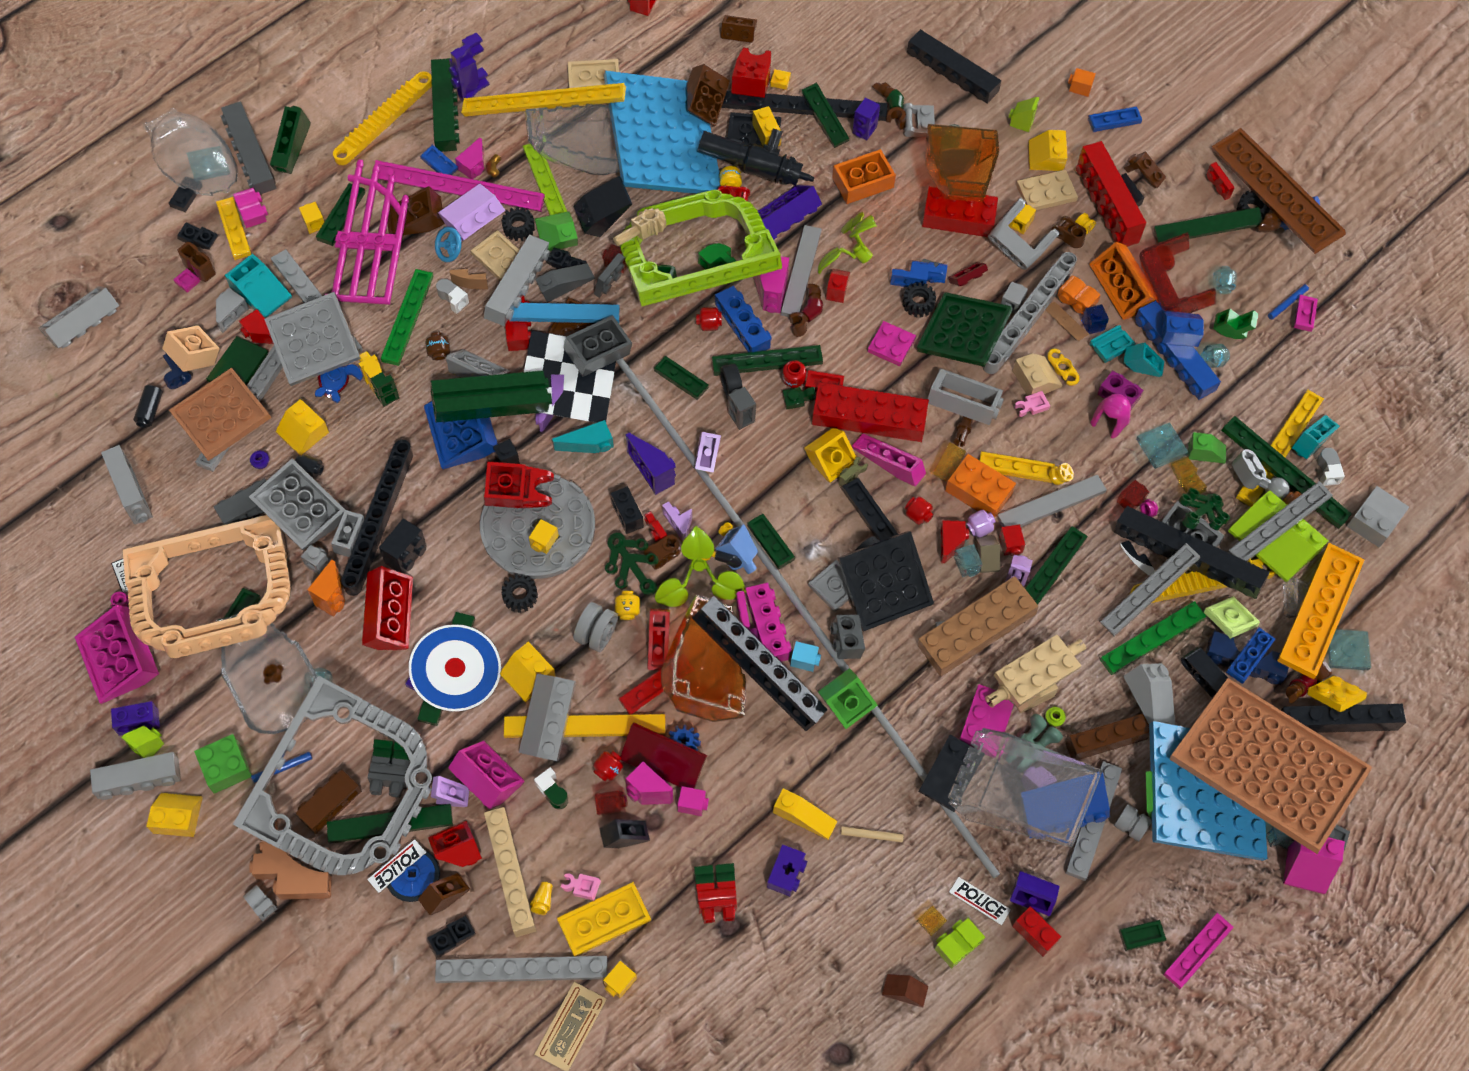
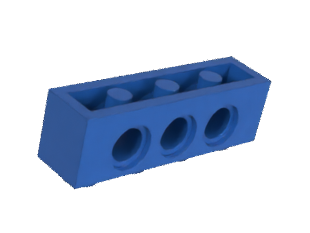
(732, 298)

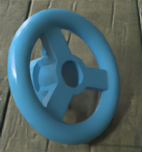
(452, 244)

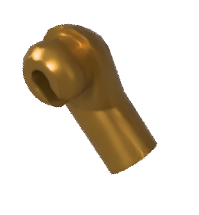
(491, 166)

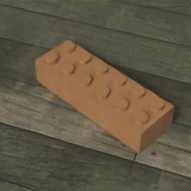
(977, 626)

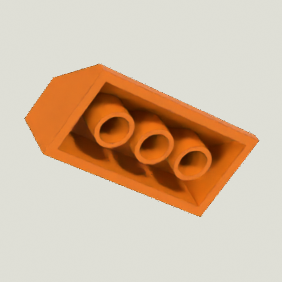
(1123, 280)

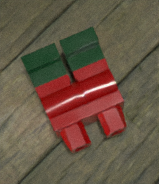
(716, 899)

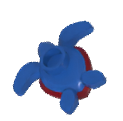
(336, 380)

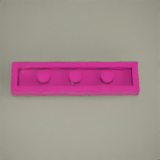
(1198, 951)

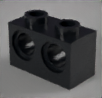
(627, 510)

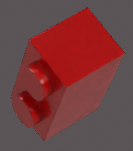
(1036, 931)

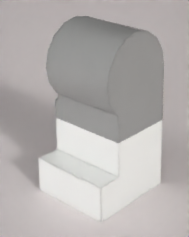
(453, 294)
(1331, 467)

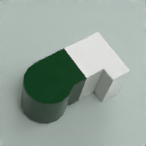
(552, 792)

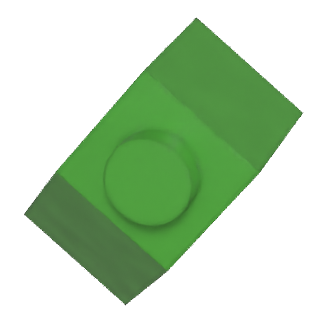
(1206, 448)

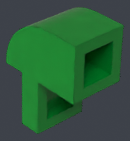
(715, 255)
(1233, 325)

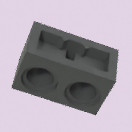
(741, 407)
(852, 637)

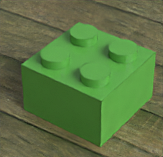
(223, 763)

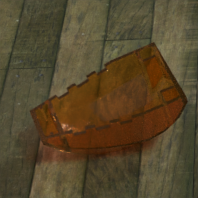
(961, 160)
(700, 674)

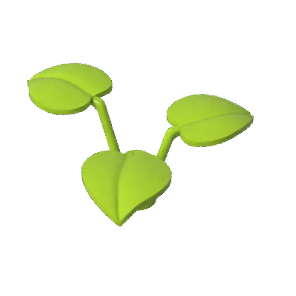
(859, 249)
(694, 547)

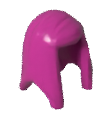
(1116, 407)

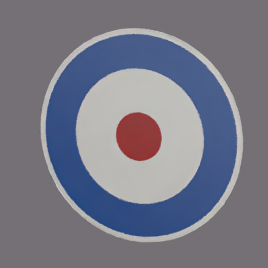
(454, 667)

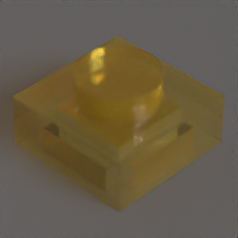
(931, 921)

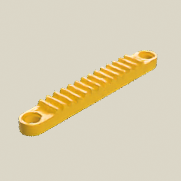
(382, 118)
(1195, 583)

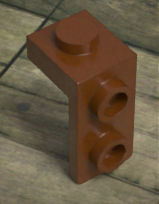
(1147, 167)

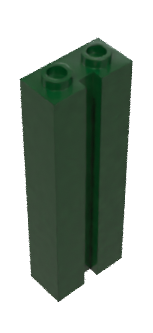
(490, 396)

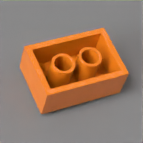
(863, 176)
(980, 486)

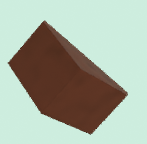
(905, 989)

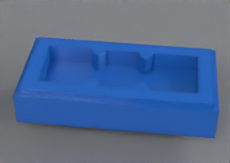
(438, 161)

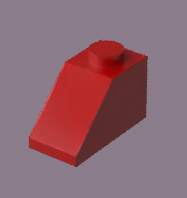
(837, 285)
(255, 328)
(952, 537)

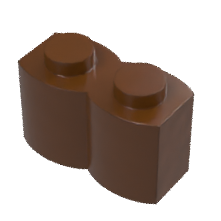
(196, 261)

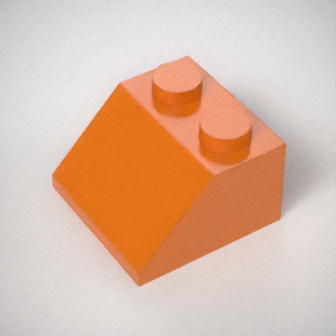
(328, 590)

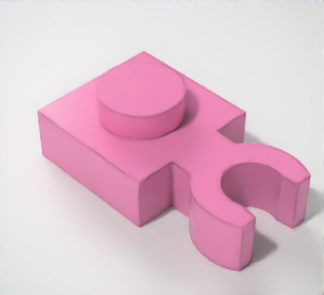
(1034, 403)
(583, 887)

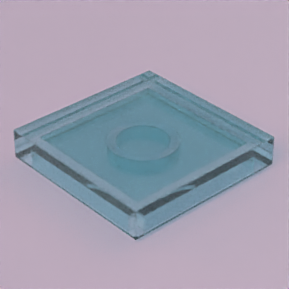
(1350, 650)

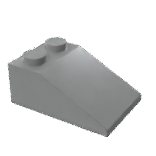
(1378, 516)
(1153, 692)

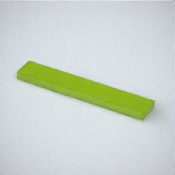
(544, 180)

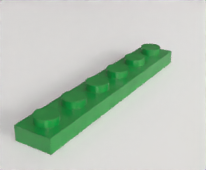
(407, 317)
(1153, 638)

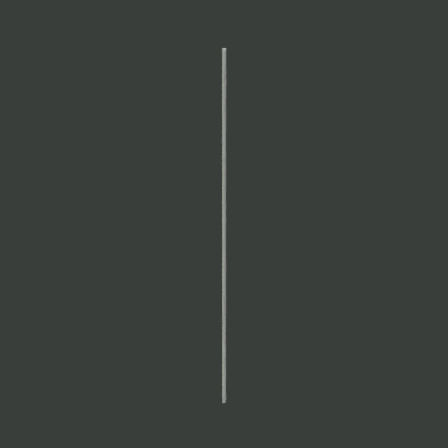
(802, 610)

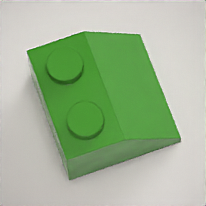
(847, 698)

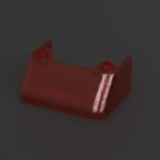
(1155, 263)

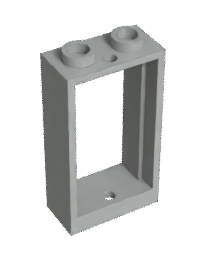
(962, 405)
(127, 485)

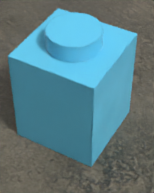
(805, 656)

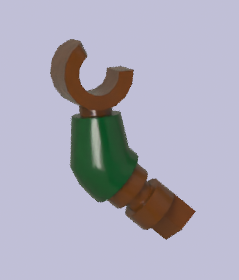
(896, 102)

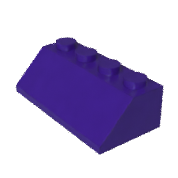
(789, 208)

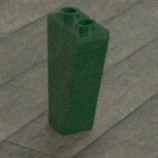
(290, 139)

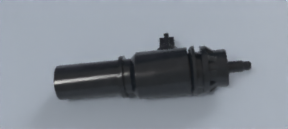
(755, 159)

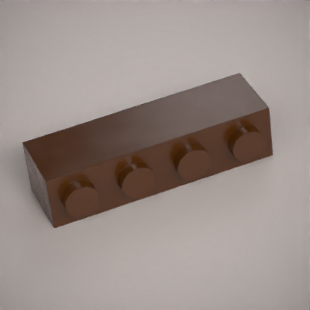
(1108, 737)

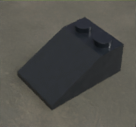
(602, 207)
(944, 771)

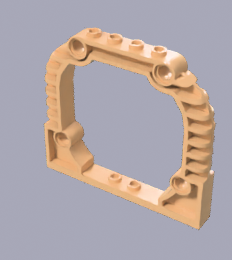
(146, 561)

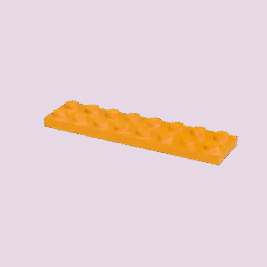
(1321, 611)

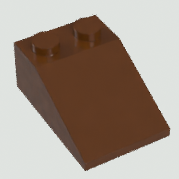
(421, 213)

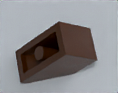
(443, 893)

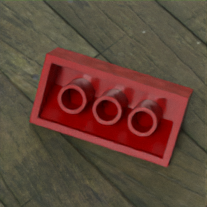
(387, 610)

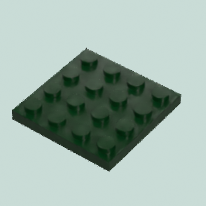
(964, 329)

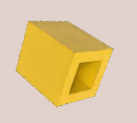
(312, 217)
(1023, 219)
(543, 537)
(619, 980)

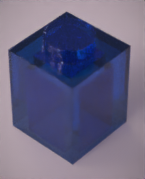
(1095, 319)

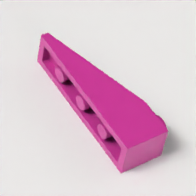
(893, 460)

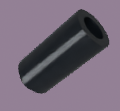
(147, 406)

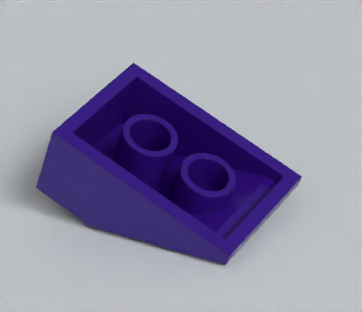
(652, 463)

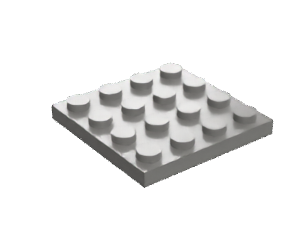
(312, 339)

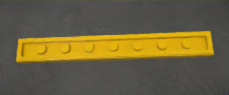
(1286, 439)
(593, 725)

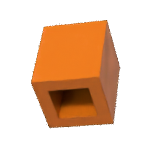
(1081, 82)

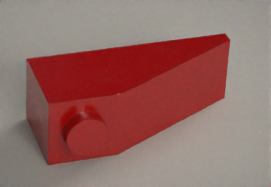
(658, 638)

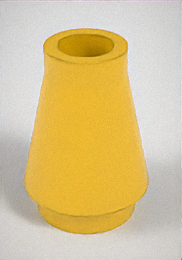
(542, 900)

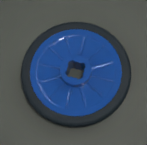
(411, 888)

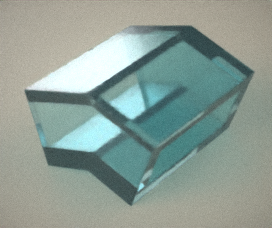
(1277, 837)

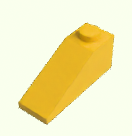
(804, 814)

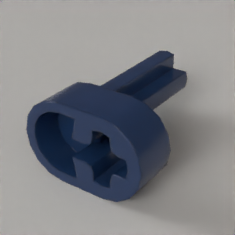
(176, 377)

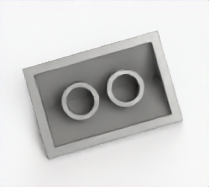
(470, 365)
(1202, 530)

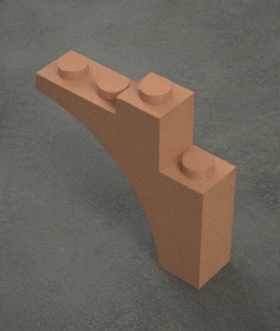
(292, 878)

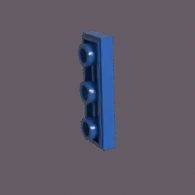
(1245, 663)

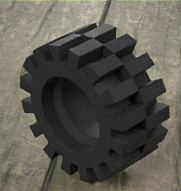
(1252, 198)
(518, 232)
(921, 291)
(523, 603)

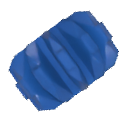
(688, 735)

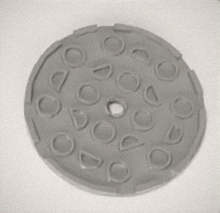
(507, 532)

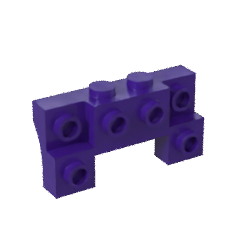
(464, 69)

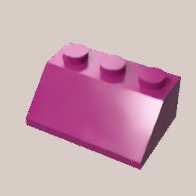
(984, 716)
(485, 774)

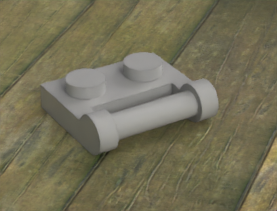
(924, 116)

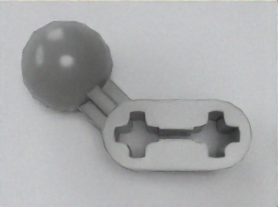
(1253, 474)

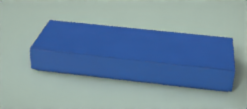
(1114, 119)

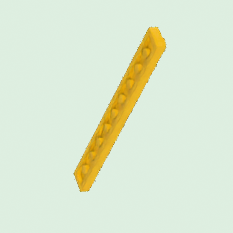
(540, 99)

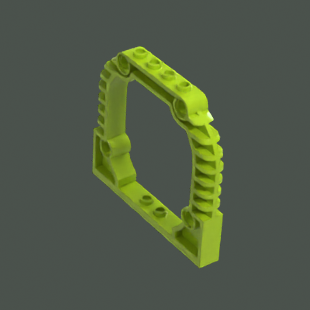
(759, 258)

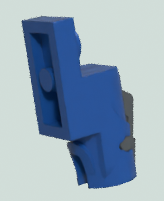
(920, 272)

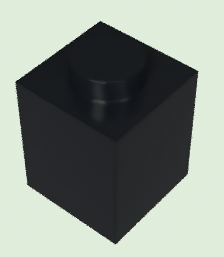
(506, 452)

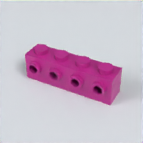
(766, 620)

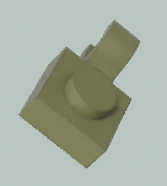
(852, 473)

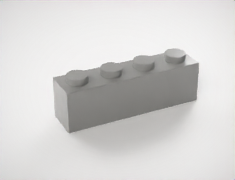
(135, 775)

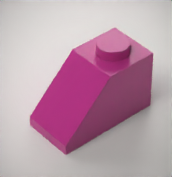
(471, 160)

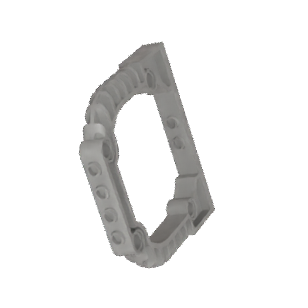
(325, 701)

